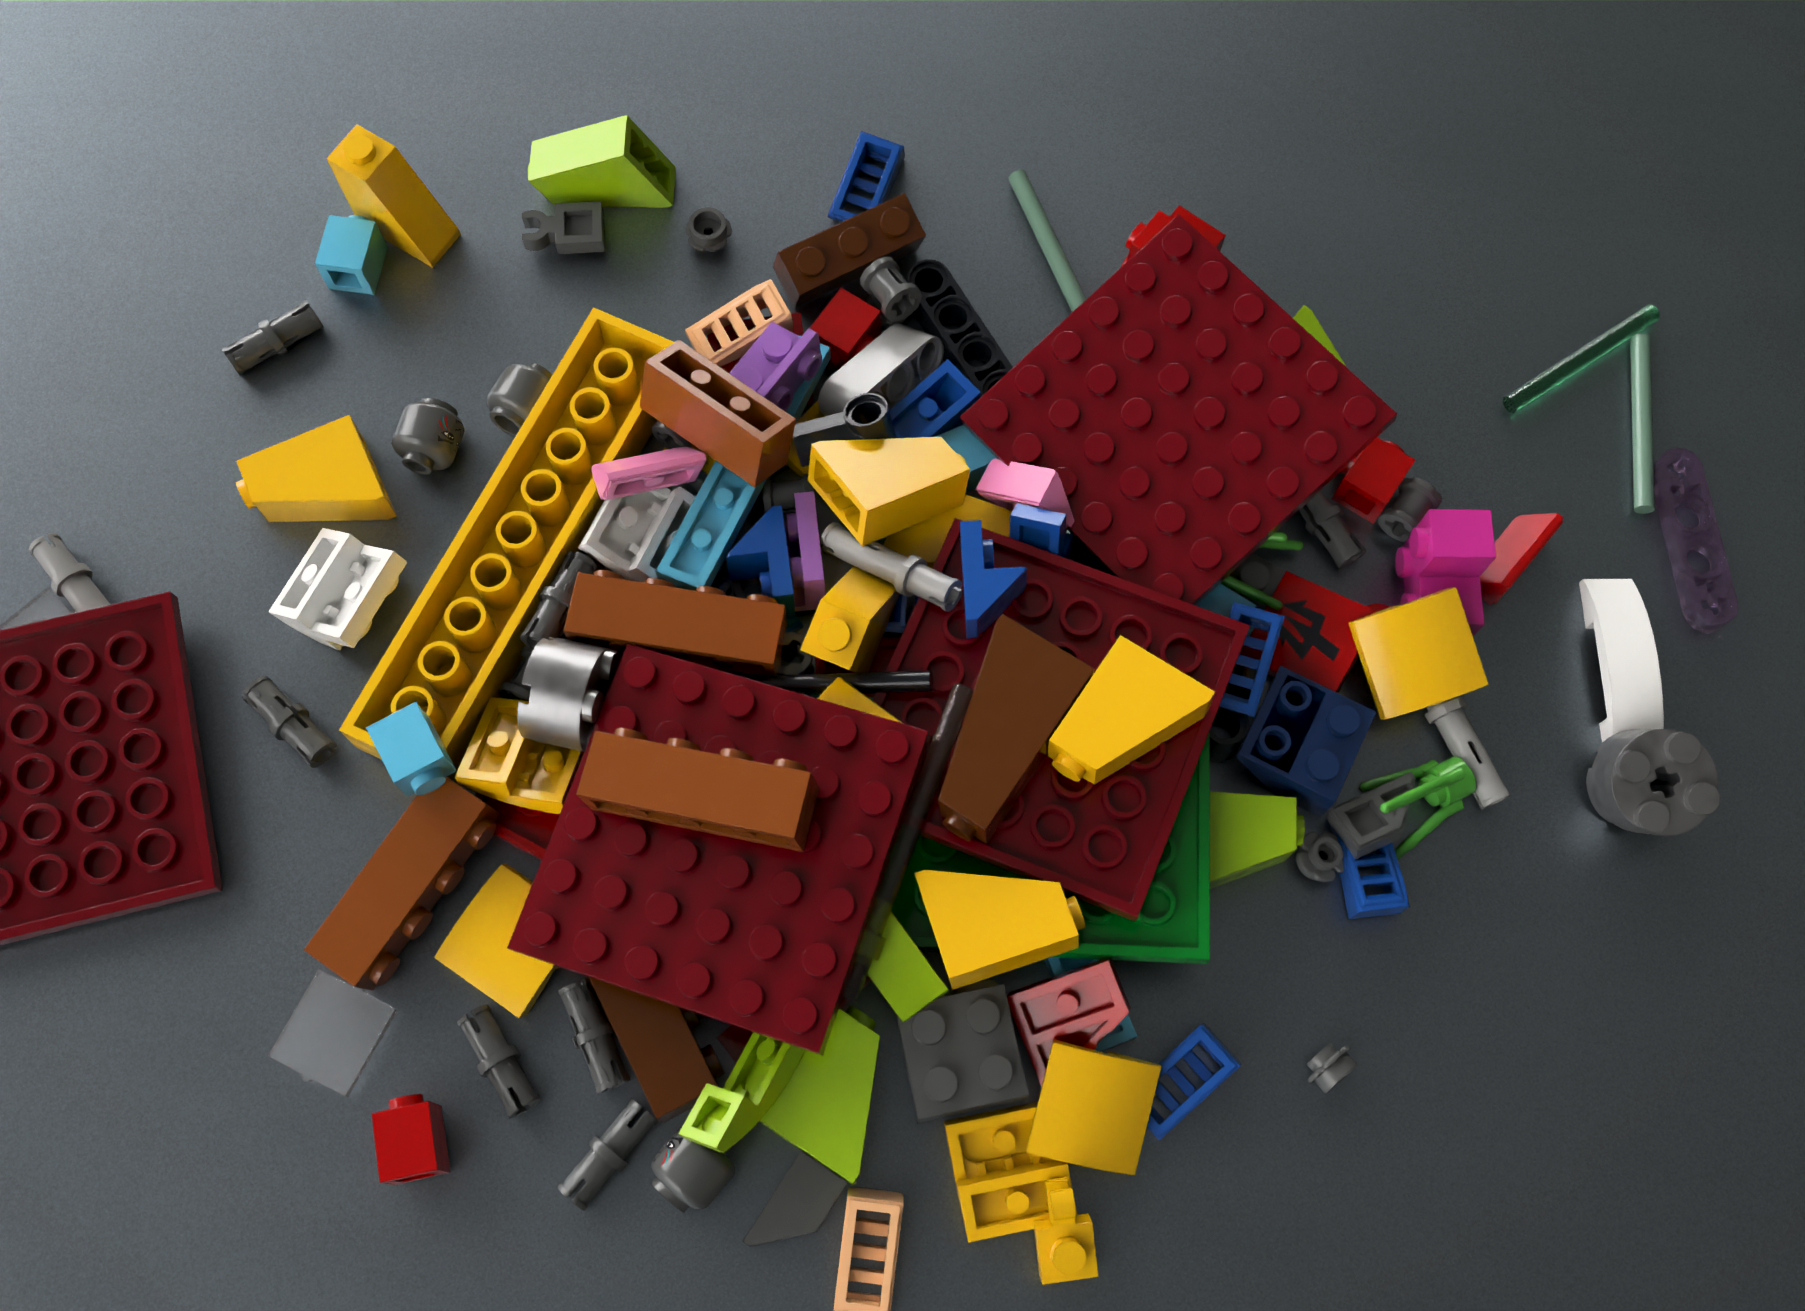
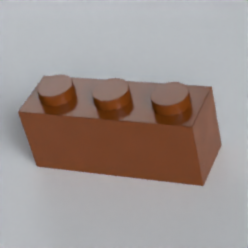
(716, 413)

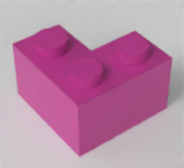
(1448, 552)

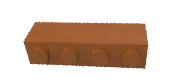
(683, 623)
(699, 788)
(402, 884)

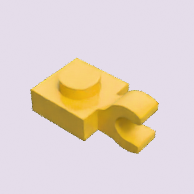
(1065, 1240)

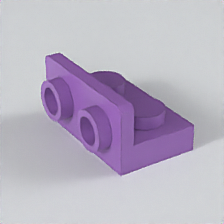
(779, 363)
(805, 552)

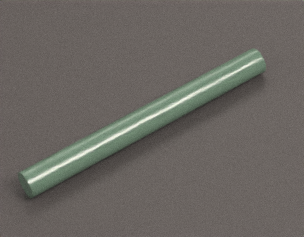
(1047, 239)
(1642, 424)

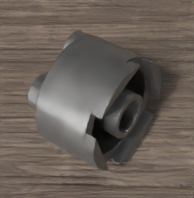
(566, 691)
(1681, 774)

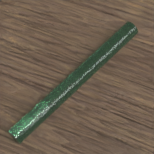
(1581, 358)

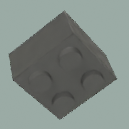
(962, 1055)

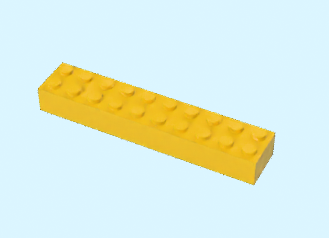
(531, 513)

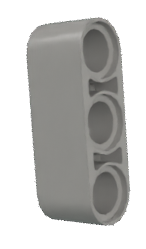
(887, 367)

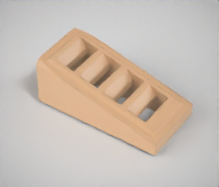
(732, 313)
(874, 1201)

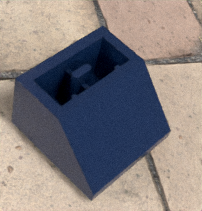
(1304, 740)

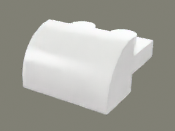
(636, 530)
(338, 589)

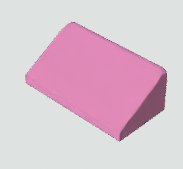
(647, 472)
(1024, 485)

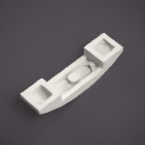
(1625, 655)

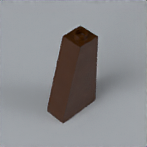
(1007, 727)

